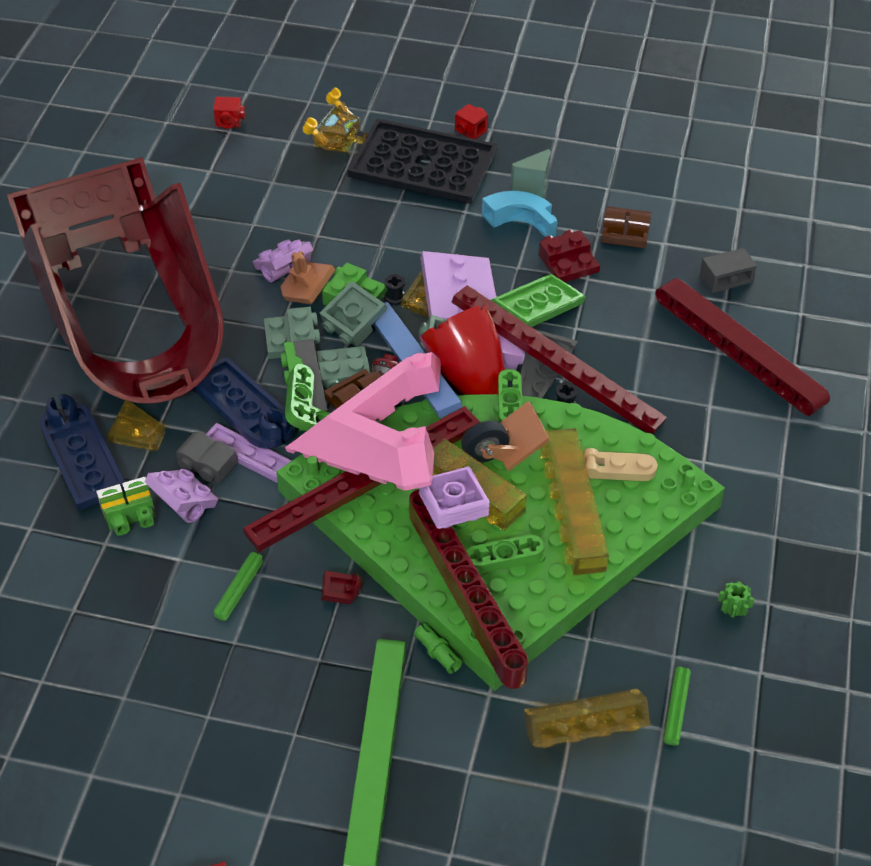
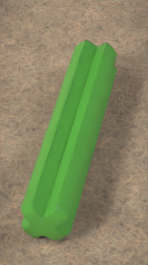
(238, 586)
(677, 706)

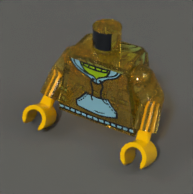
(337, 128)

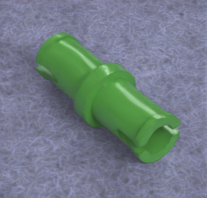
(438, 648)

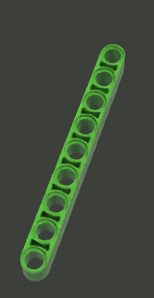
(375, 755)

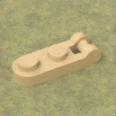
(619, 465)

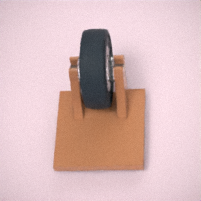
(506, 441)

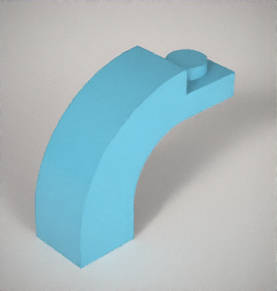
(520, 206)

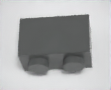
(728, 270)

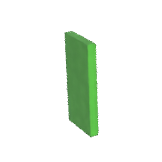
(540, 300)

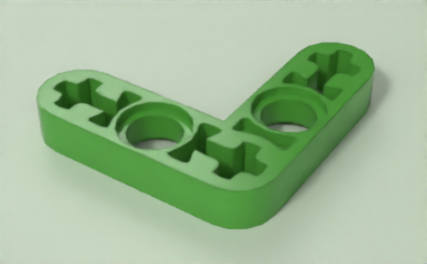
(300, 411)

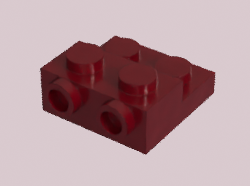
(568, 255)

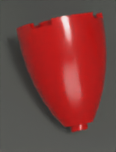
(468, 351)

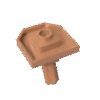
(305, 279)

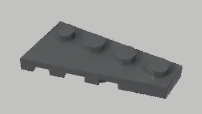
(538, 377)

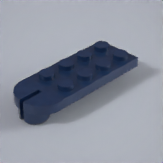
(245, 405)
(79, 450)

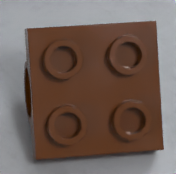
(626, 227)
(348, 388)

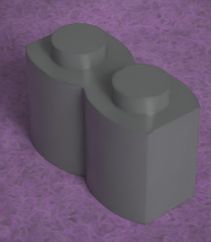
(207, 457)

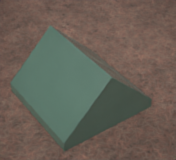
(531, 174)

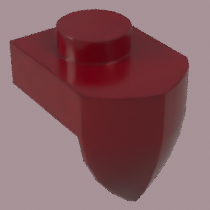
(340, 587)

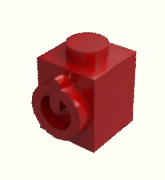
(228, 112)
(471, 121)

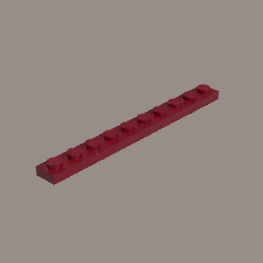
(564, 363)
(341, 490)

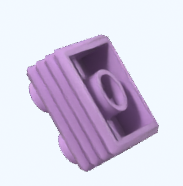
(455, 498)

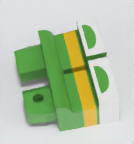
(120, 515)

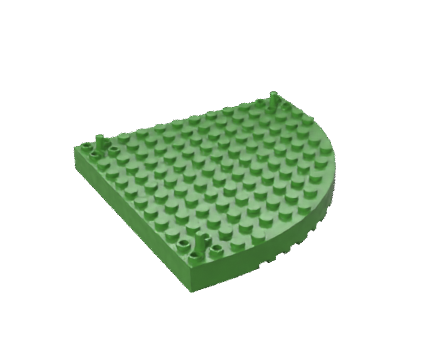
(539, 597)

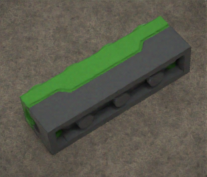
(304, 353)

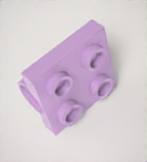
(279, 261)
(182, 493)

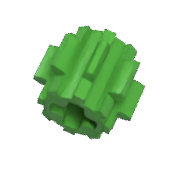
(736, 599)

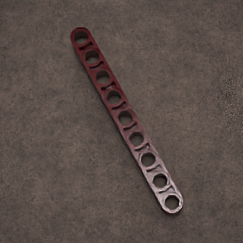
(743, 347)
(471, 596)

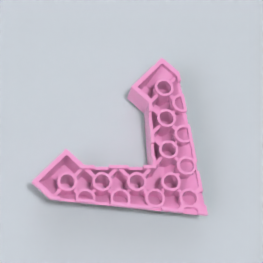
(358, 444)

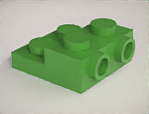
(346, 274)

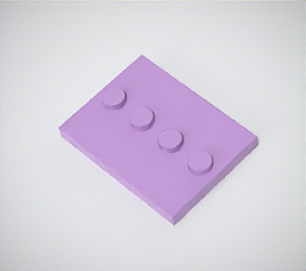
(450, 273)

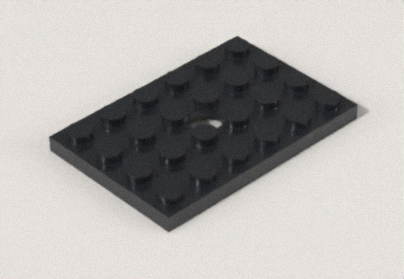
(454, 168)

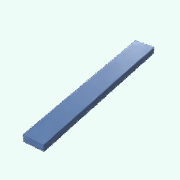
(403, 346)

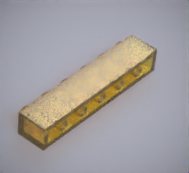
(574, 503)

